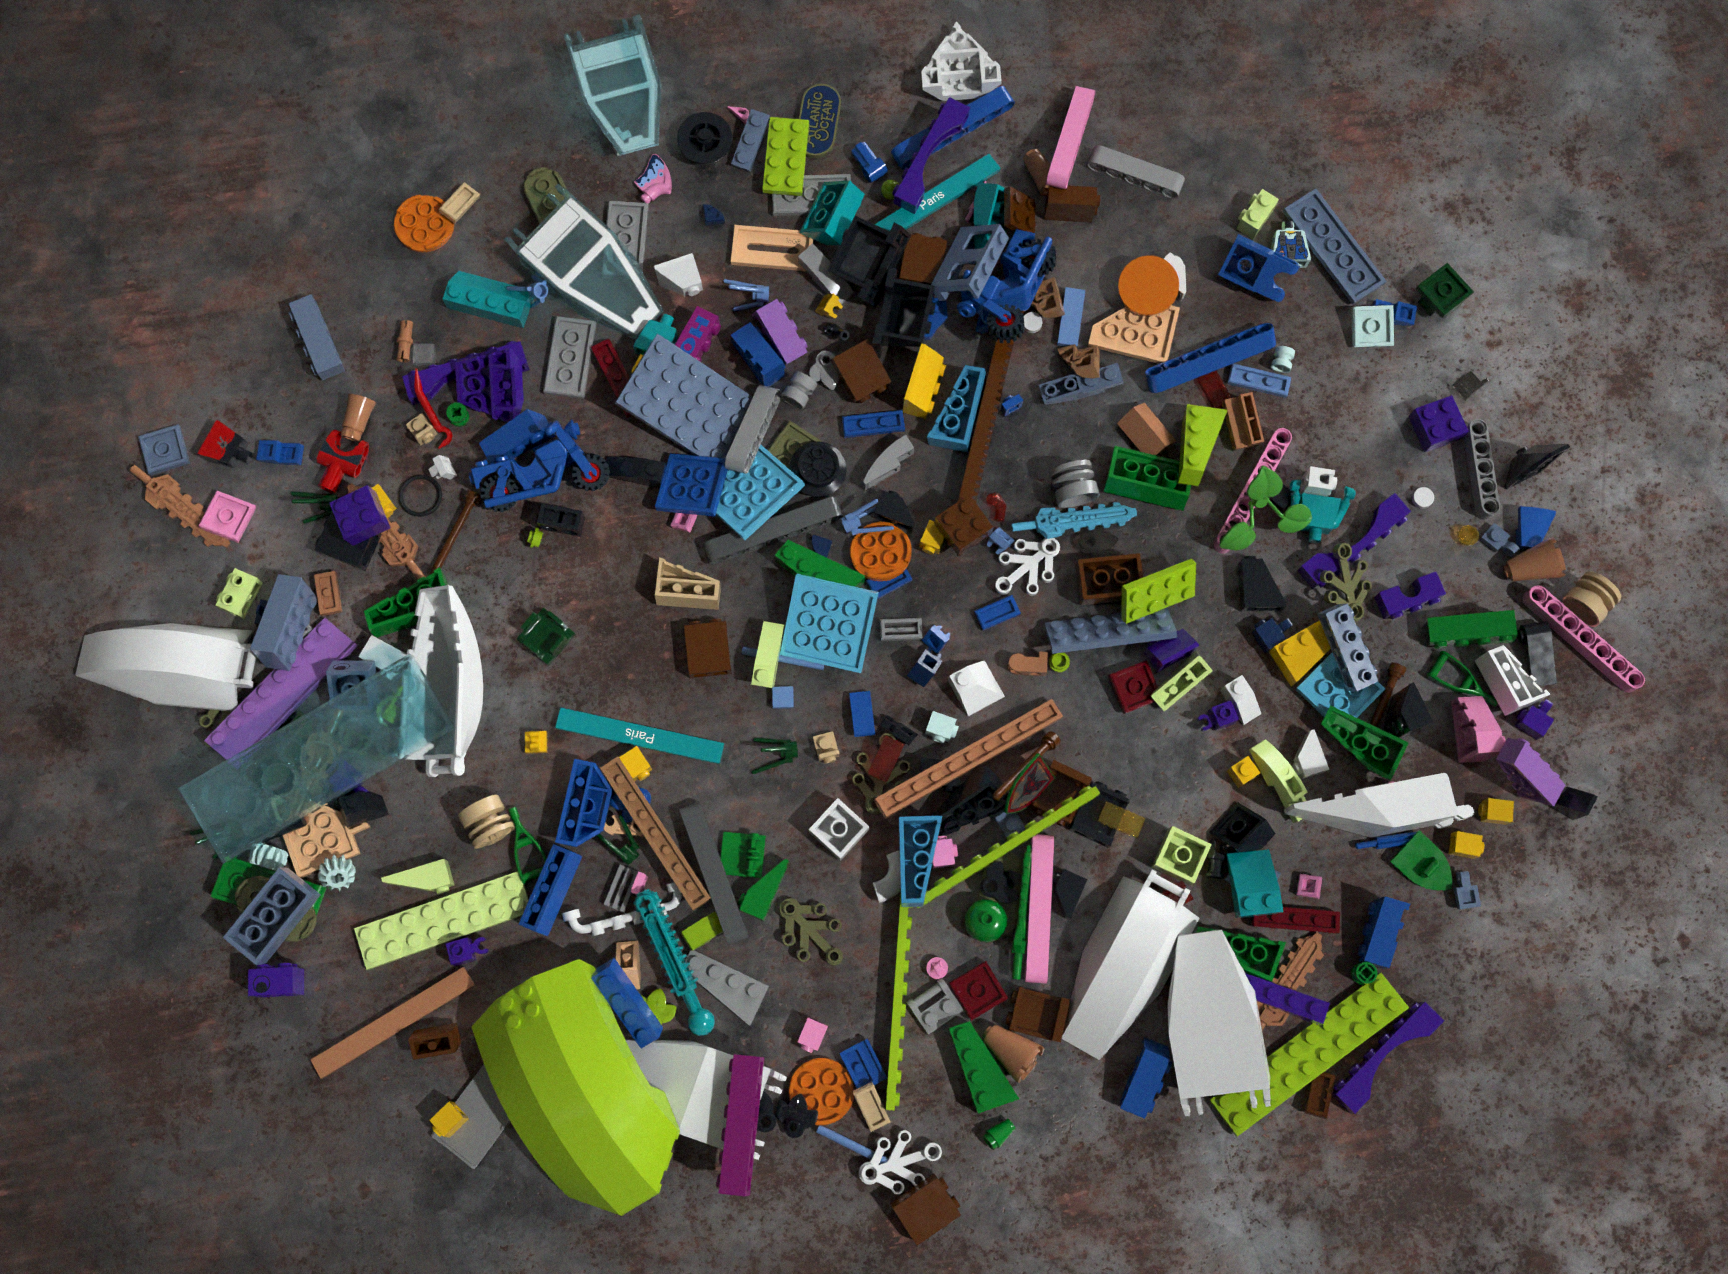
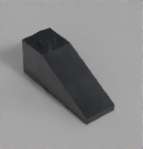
(637, 470)

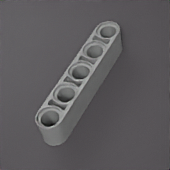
(1136, 172)
(753, 429)
(1478, 478)

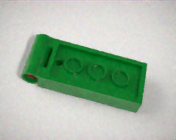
(237, 871)

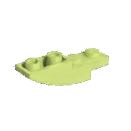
(1279, 774)

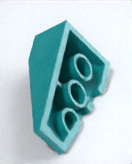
(988, 210)

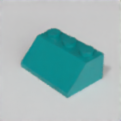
(832, 212)

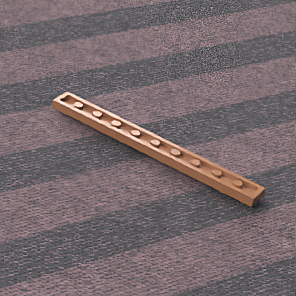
(968, 758)

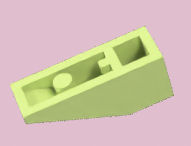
(768, 655)
(1181, 680)
(428, 877)

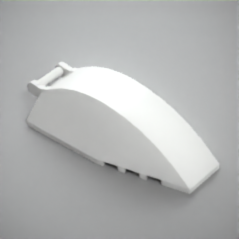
(171, 663)
(452, 663)
(1125, 962)

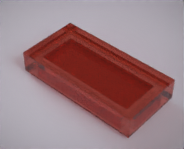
(1214, 389)
(886, 758)

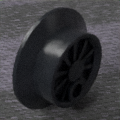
(704, 137)
(819, 467)

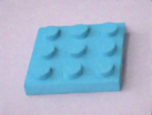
(1327, 688)

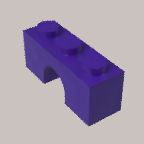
(1427, 591)

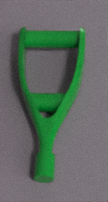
(1464, 688)
(519, 843)

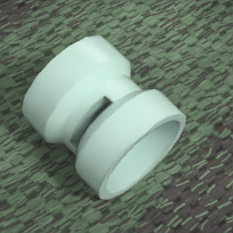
(1283, 358)

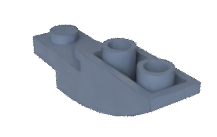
(1077, 387)

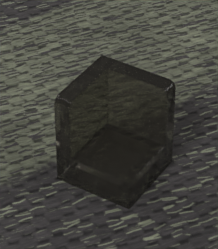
(1468, 385)

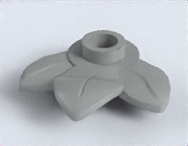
(824, 371)

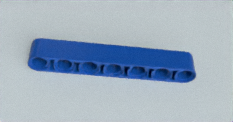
(981, 112)
(1210, 358)

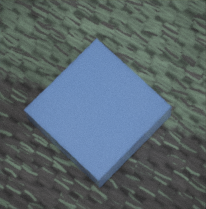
(783, 697)

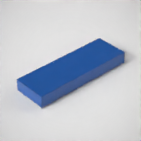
(873, 424)

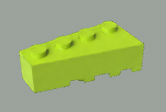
(1198, 437)

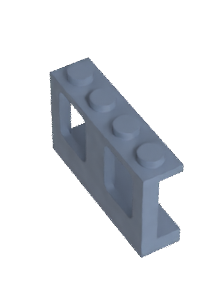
(962, 253)

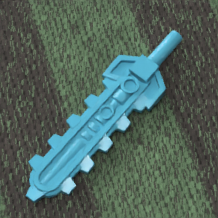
(1053, 523)

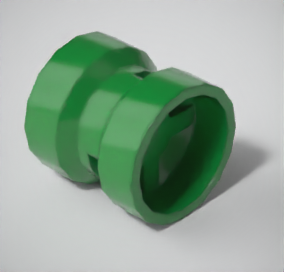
(1359, 973)

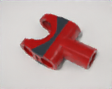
(340, 462)

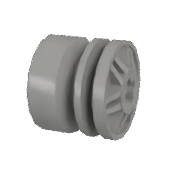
(1074, 484)

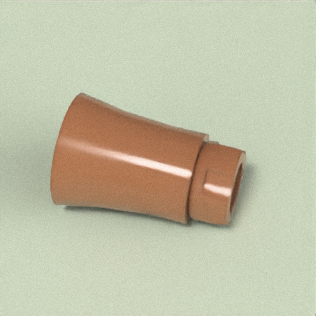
(1038, 168)
(356, 416)

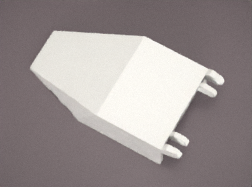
(1388, 807)
(1214, 1023)
(694, 1084)

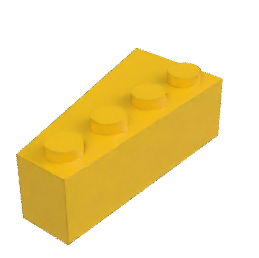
(1300, 652)

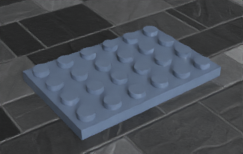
(684, 400)

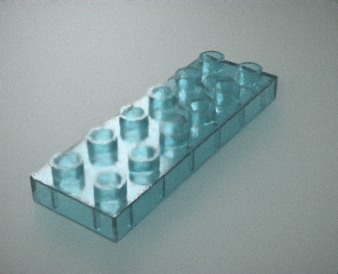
(317, 758)

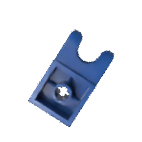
(1263, 267)

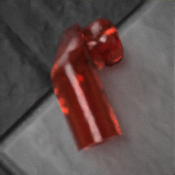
(1000, 505)

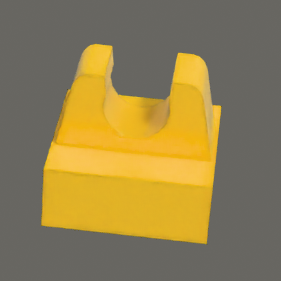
(827, 304)
(535, 742)

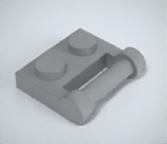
(940, 1011)

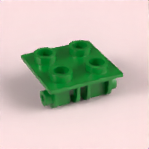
(743, 854)

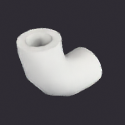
(891, 883)

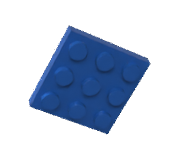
(692, 485)

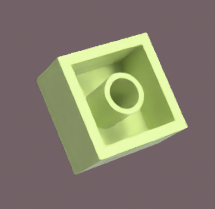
(1181, 855)

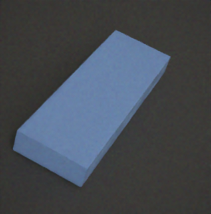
(1071, 321)
(1259, 380)

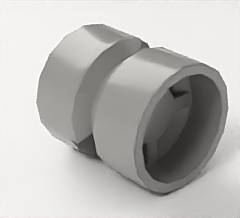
(797, 393)

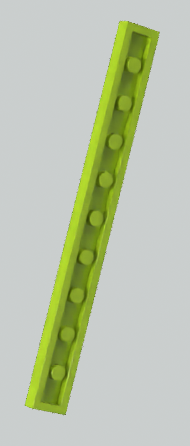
(1014, 841)
(898, 1008)

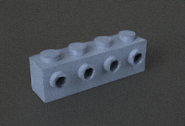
(316, 337)
(1348, 647)

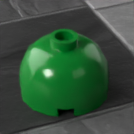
(985, 920)

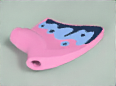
(655, 180)

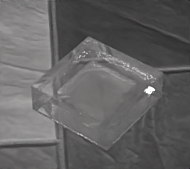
(424, 354)

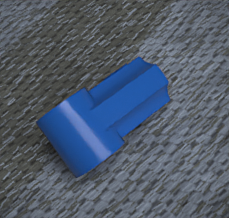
(871, 166)

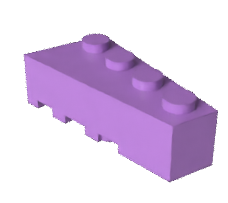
(1529, 772)

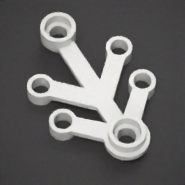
(1030, 564)
(896, 1163)

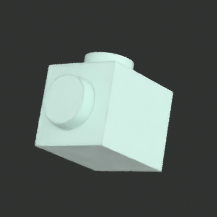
(941, 727)

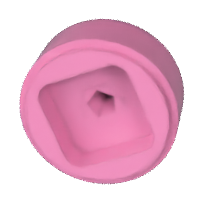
(937, 968)

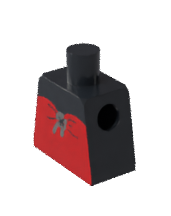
(224, 447)

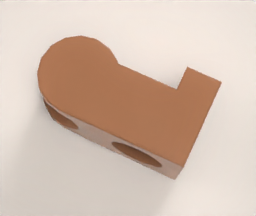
(1034, 666)

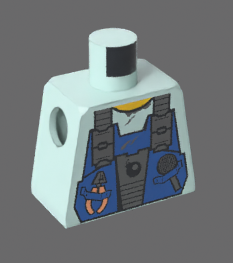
(1291, 244)

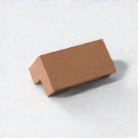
(1243, 421)
(1146, 430)

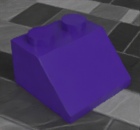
(1170, 651)

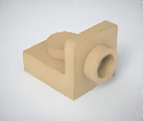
(422, 429)
(826, 747)

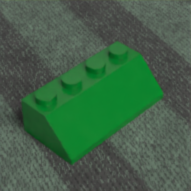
(1146, 478)

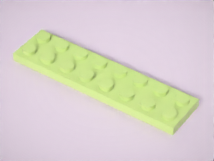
(442, 920)

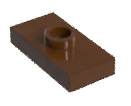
(1320, 1095)

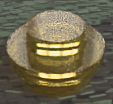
(1468, 535)

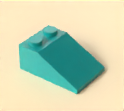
(1254, 884)

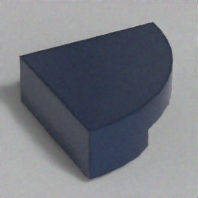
(712, 215)
(821, 545)

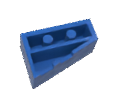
(758, 355)
(517, 436)
(1382, 931)
(1146, 1078)

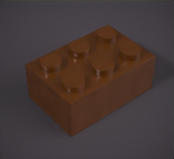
(1102, 577)

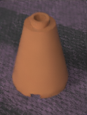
(1536, 563)
(1012, 1051)

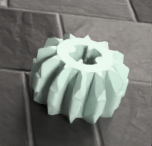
(268, 857)
(336, 872)

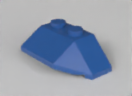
(584, 805)

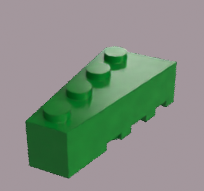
(399, 611)
(1472, 629)
(1255, 955)

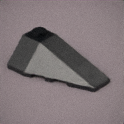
(1532, 462)
(971, 802)

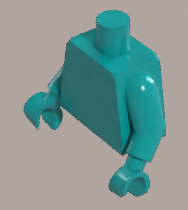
(1325, 511)

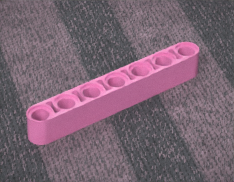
(1070, 137)
(1236, 514)
(1593, 640)
(1039, 909)

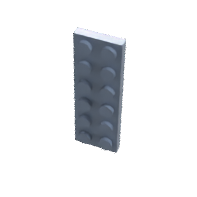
(1335, 246)
(1108, 631)

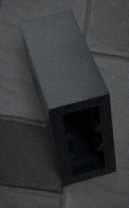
(1258, 587)

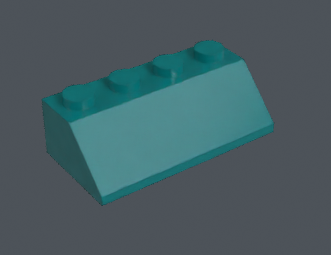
(487, 299)

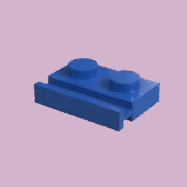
(863, 1064)

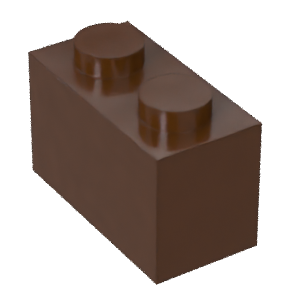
(434, 1041)

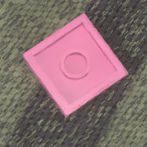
(227, 516)

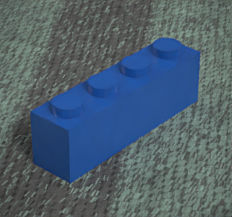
(550, 890)
(627, 1003)

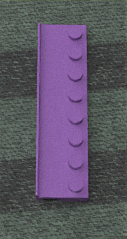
(281, 691)

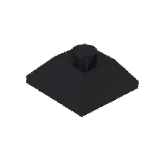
(1243, 829)

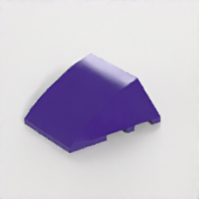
(491, 384)

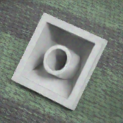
(680, 275)
(975, 687)

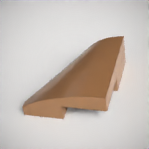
(1048, 299)
(1083, 361)

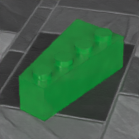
(803, 561)
(981, 1072)

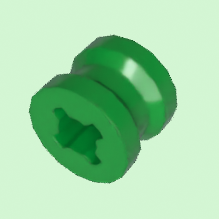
(460, 419)

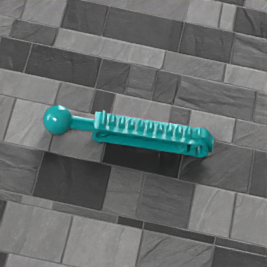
(700, 1020)

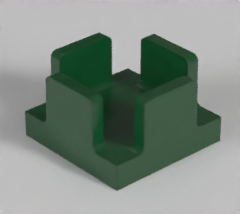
(1443, 292)
(545, 635)

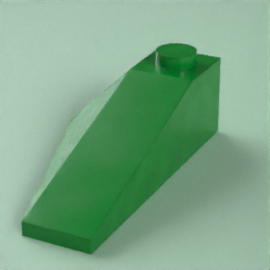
(1370, 745)

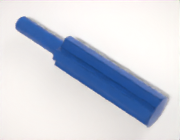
(1386, 841)

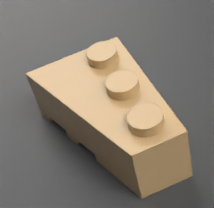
(685, 588)

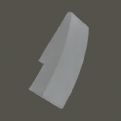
(817, 266)
(888, 462)

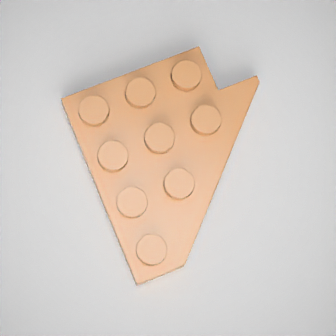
(1136, 335)
(322, 838)

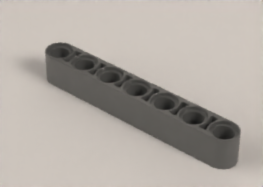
(774, 530)
(714, 873)

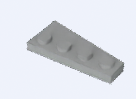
(731, 987)

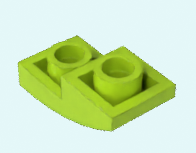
(702, 931)

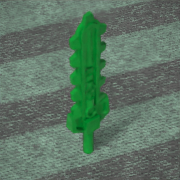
(1019, 942)

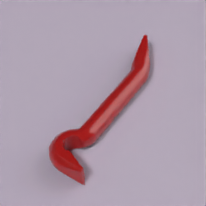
(430, 412)

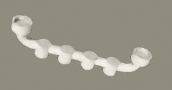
(619, 921)

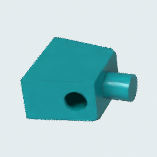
(651, 329)

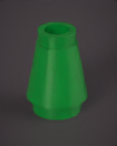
(998, 1134)

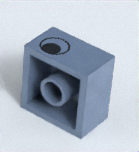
(346, 674)

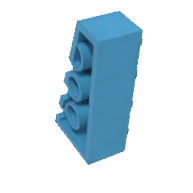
(958, 418)
(917, 848)

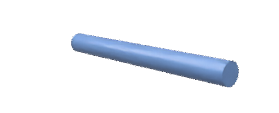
(753, 652)
(848, 1143)

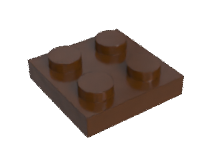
(1019, 210)

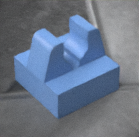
(1001, 538)

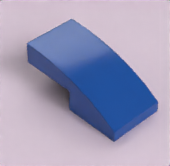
(1403, 312)
(280, 453)
(862, 714)

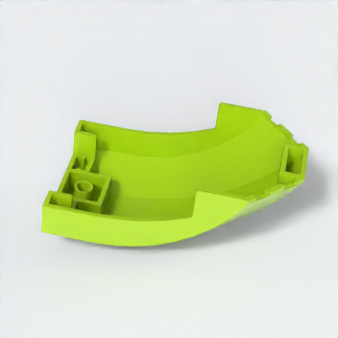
(577, 1089)

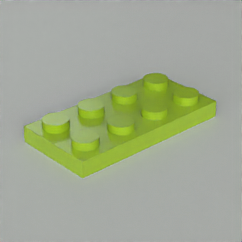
(786, 156)
(1158, 591)

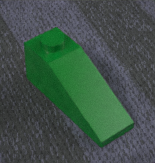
(761, 894)

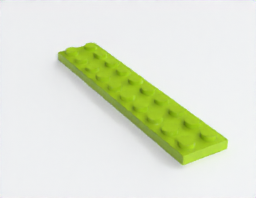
(1315, 1051)

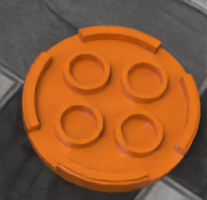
(421, 224)
(1148, 285)
(881, 553)
(825, 1087)

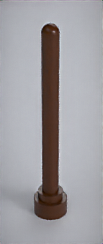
(471, 501)
(1395, 671)
(1049, 742)

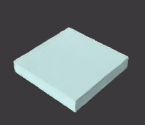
(1372, 326)

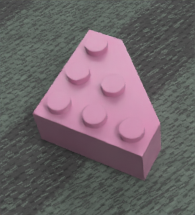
(1475, 730)

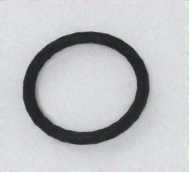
(419, 514)

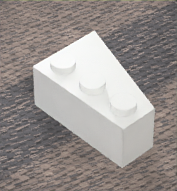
(1508, 681)

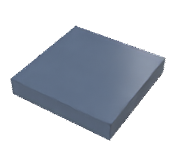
(164, 449)

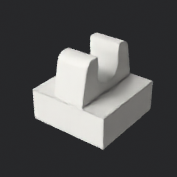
(442, 468)

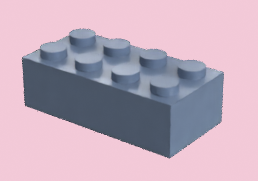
(283, 622)
(271, 916)

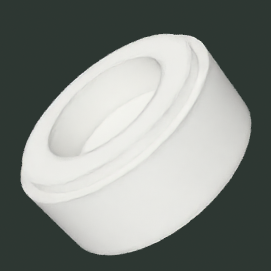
(1032, 322)
(1422, 498)

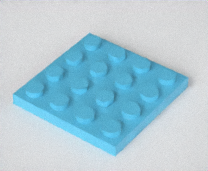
(756, 496)
(829, 623)

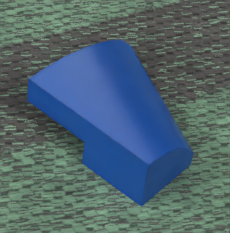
(1532, 526)

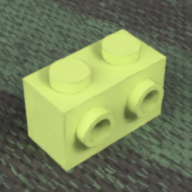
(1257, 214)
(238, 593)

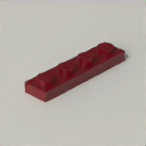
(611, 367)
(1300, 920)

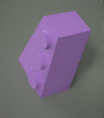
(780, 331)

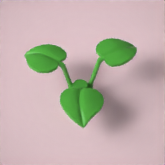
(1265, 485)

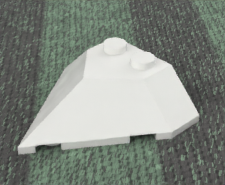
(960, 69)

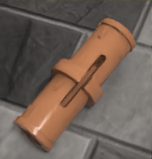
(404, 341)

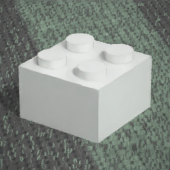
(839, 829)

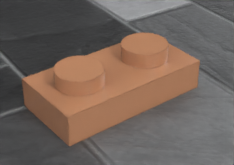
(328, 593)

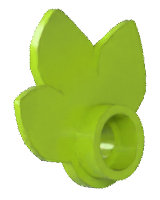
(657, 1004)

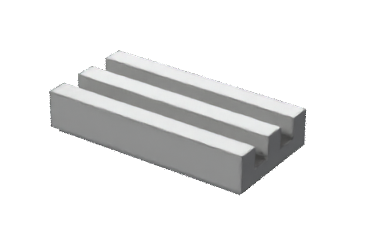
(883, 630)
(613, 887)

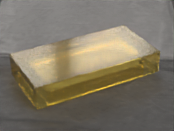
(1121, 819)

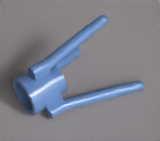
(536, 290)
(760, 293)
(852, 521)

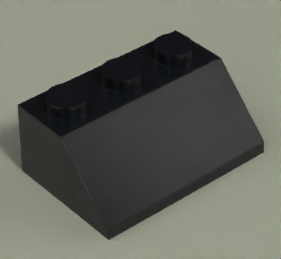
(1406, 712)

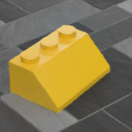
(924, 382)

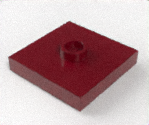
(1133, 686)
(978, 990)

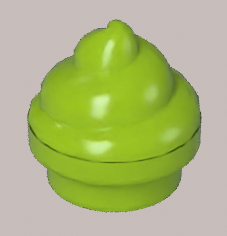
(888, 188)

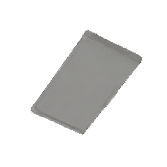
(485, 1121)

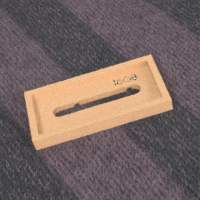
(776, 237)

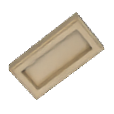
(459, 203)
(871, 1106)

